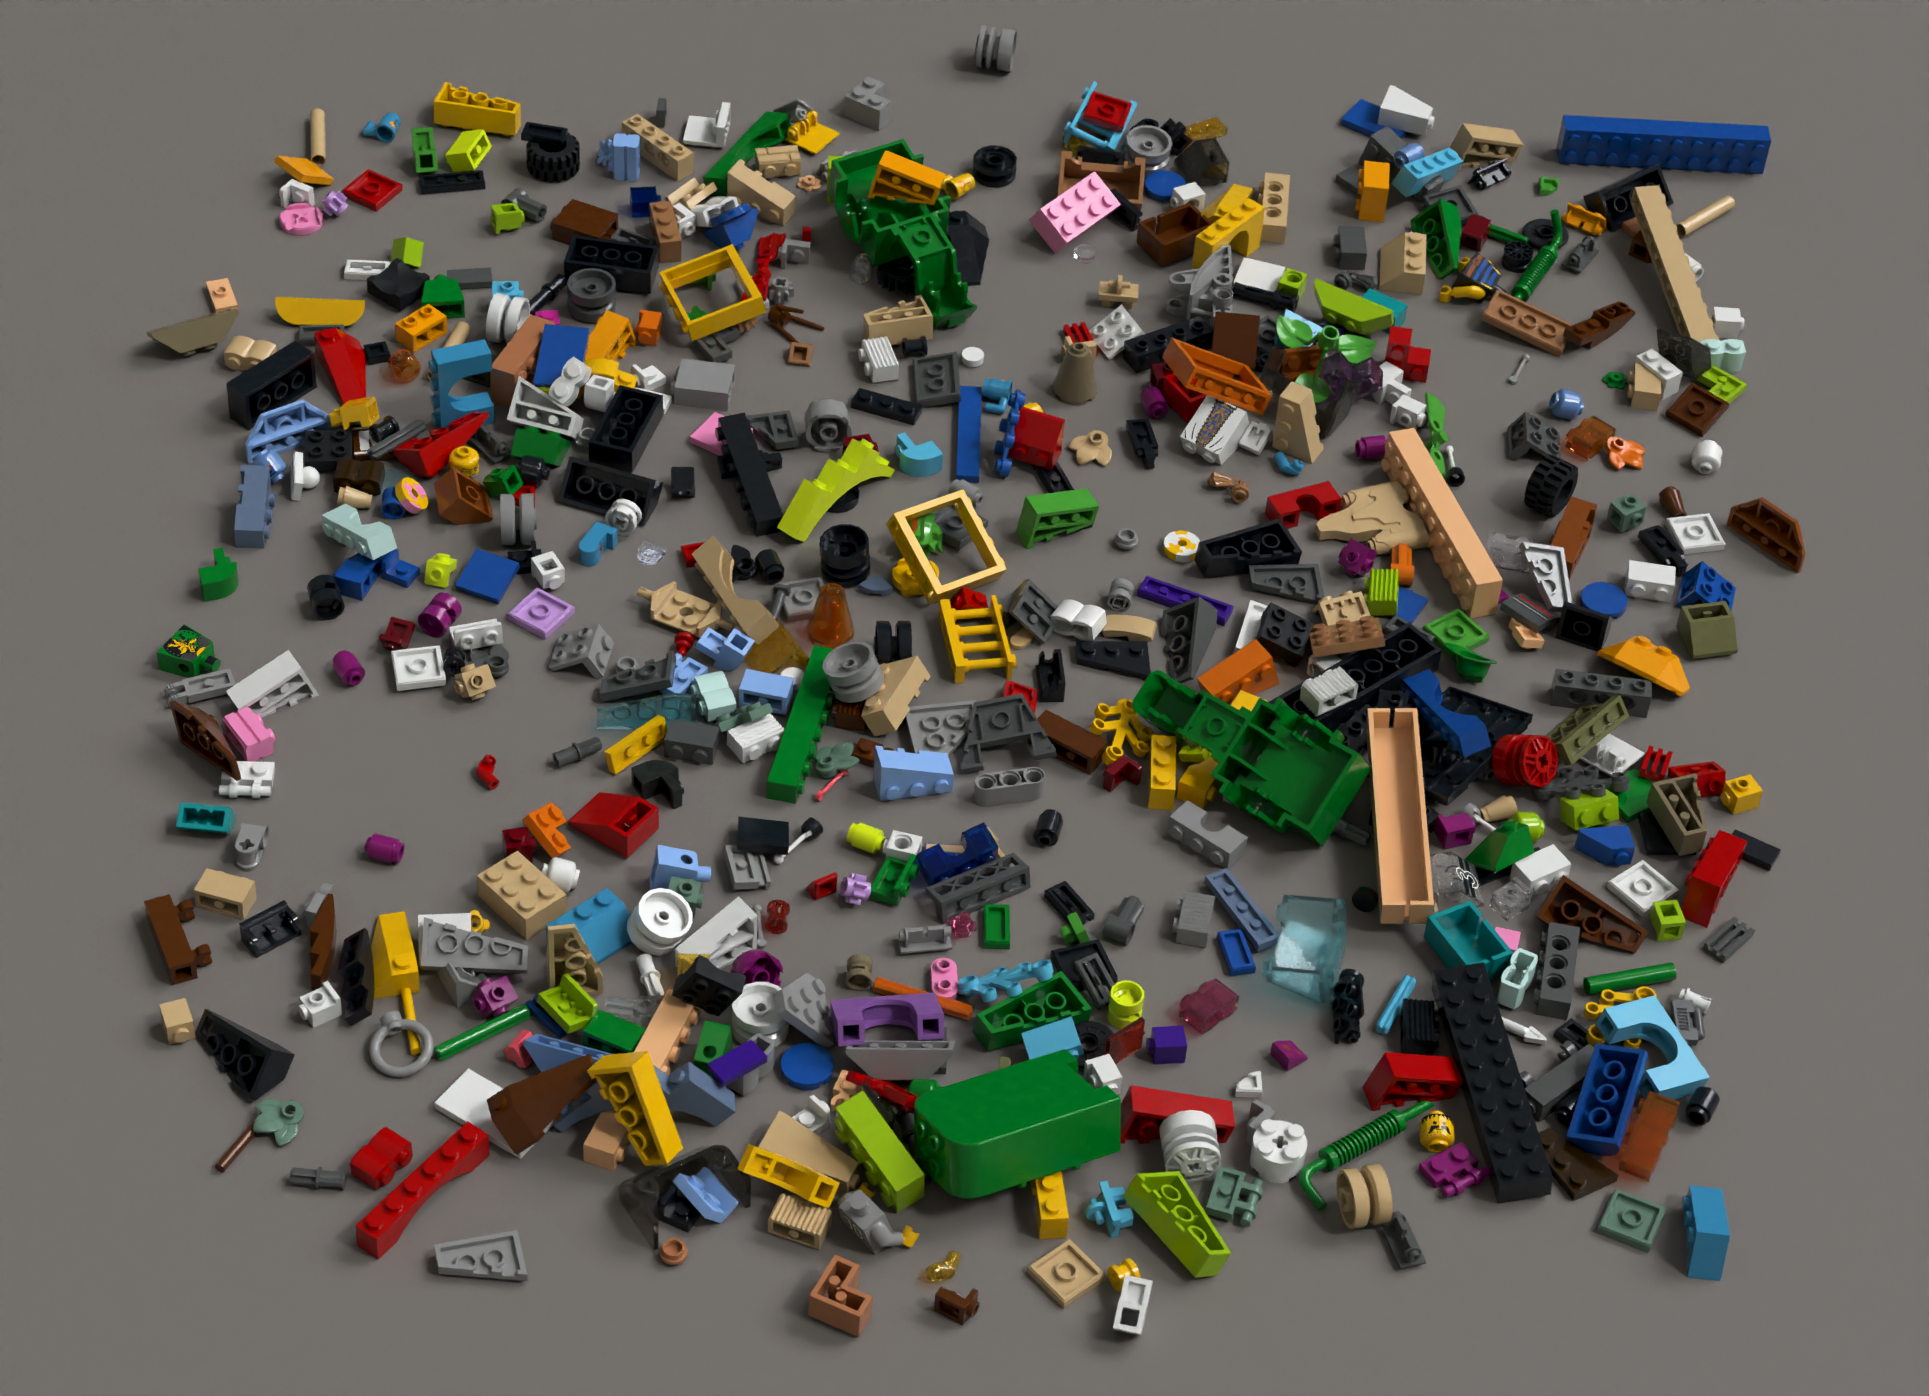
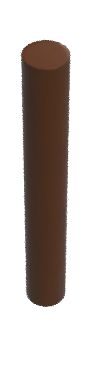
(236, 1148)

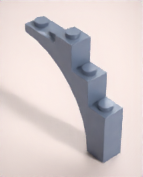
(684, 1090)

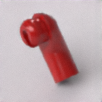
(485, 772)

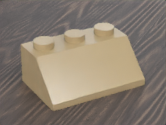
(1403, 264)

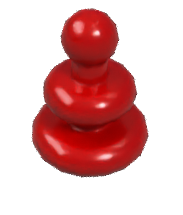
(683, 642)

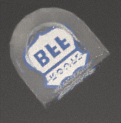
(650, 553)

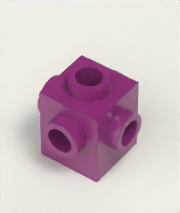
(1356, 558)
(494, 997)

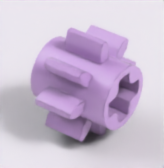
(334, 203)
(855, 889)

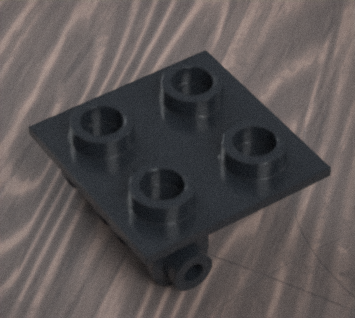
(1347, 1012)

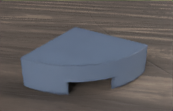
(876, 585)

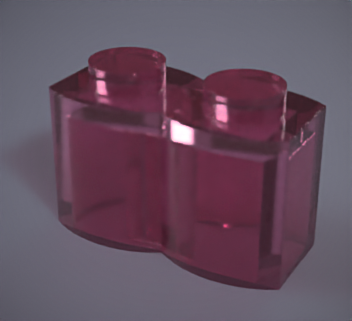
(1208, 1005)

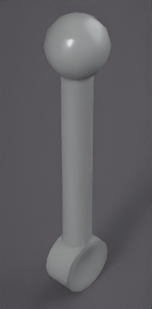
(1513, 379)
(761, 942)

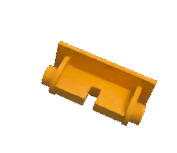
(1593, 222)

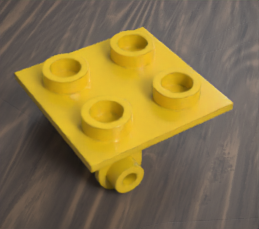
(810, 134)

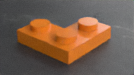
(544, 825)

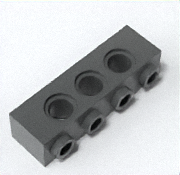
(1579, 689)
(1557, 970)

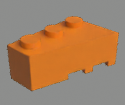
(1245, 670)

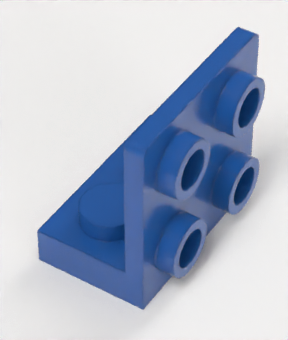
(1704, 584)

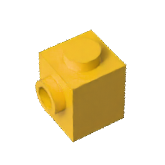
(1741, 794)

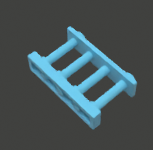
(1112, 136)

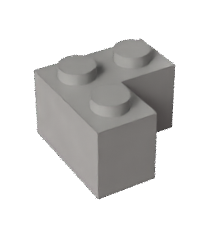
(867, 104)

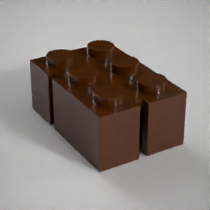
(1173, 234)

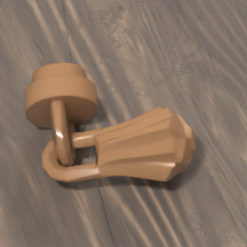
(1239, 491)

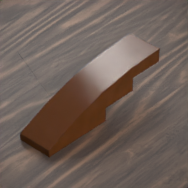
(322, 943)

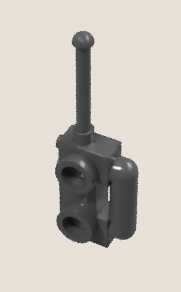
(1681, 1013)

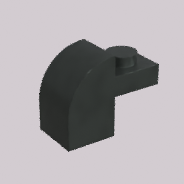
(658, 778)

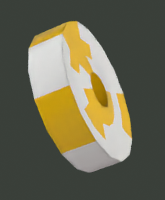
(1181, 546)

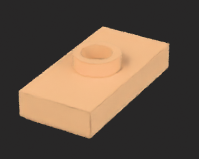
(221, 294)

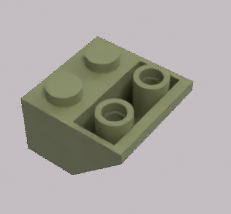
(1708, 629)

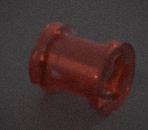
(775, 916)

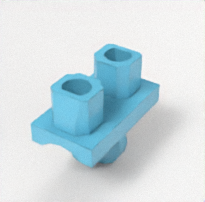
(1104, 1209)

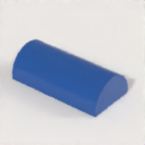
(1607, 1099)

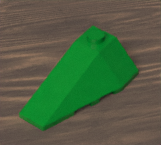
(1442, 230)

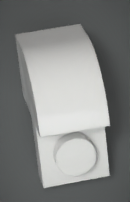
(1392, 385)
(599, 393)
(1132, 1305)

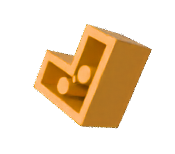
(1373, 191)

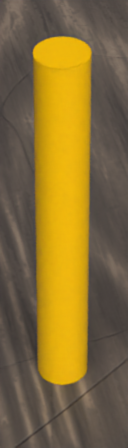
(409, 1013)

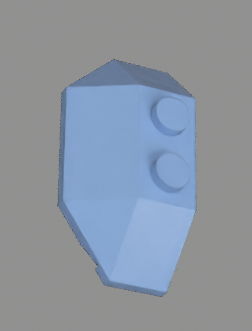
(285, 428)

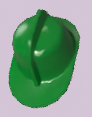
(1470, 664)

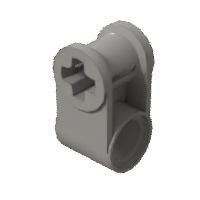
(250, 845)

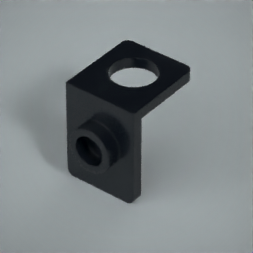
(682, 482)

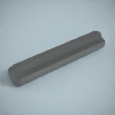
(396, 439)

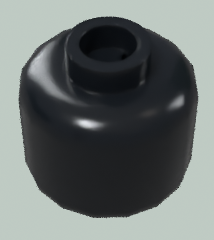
(532, 470)

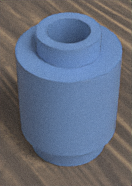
(1408, 154)

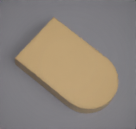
(1021, 639)

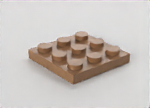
(1346, 636)

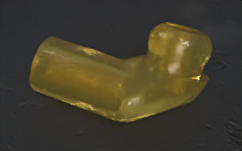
(944, 1270)

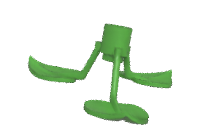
(1295, 333)

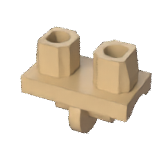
(1118, 291)

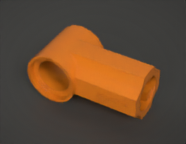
(1402, 560)

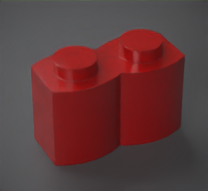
(381, 1158)

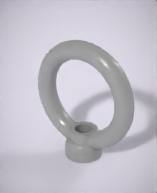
(391, 1025)

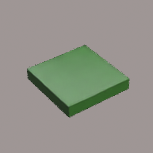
(1456, 629)

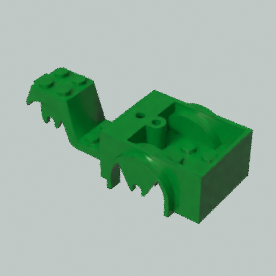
(901, 229)
(1303, 766)

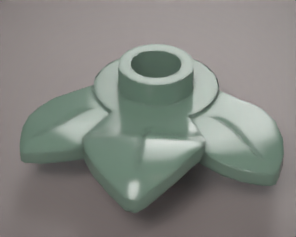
(834, 759)
(276, 1120)

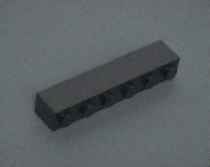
(749, 474)

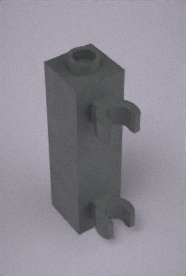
(1558, 1082)

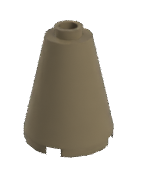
(1076, 376)

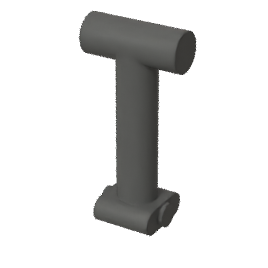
(780, 591)

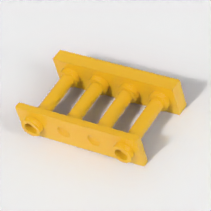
(957, 649)

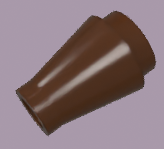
(1672, 501)

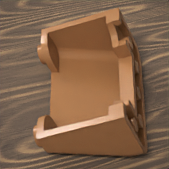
(1125, 179)

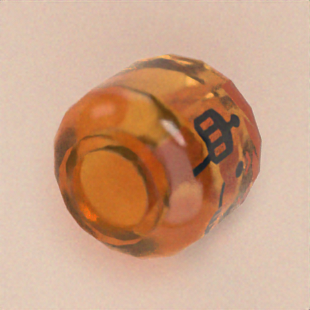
(404, 365)

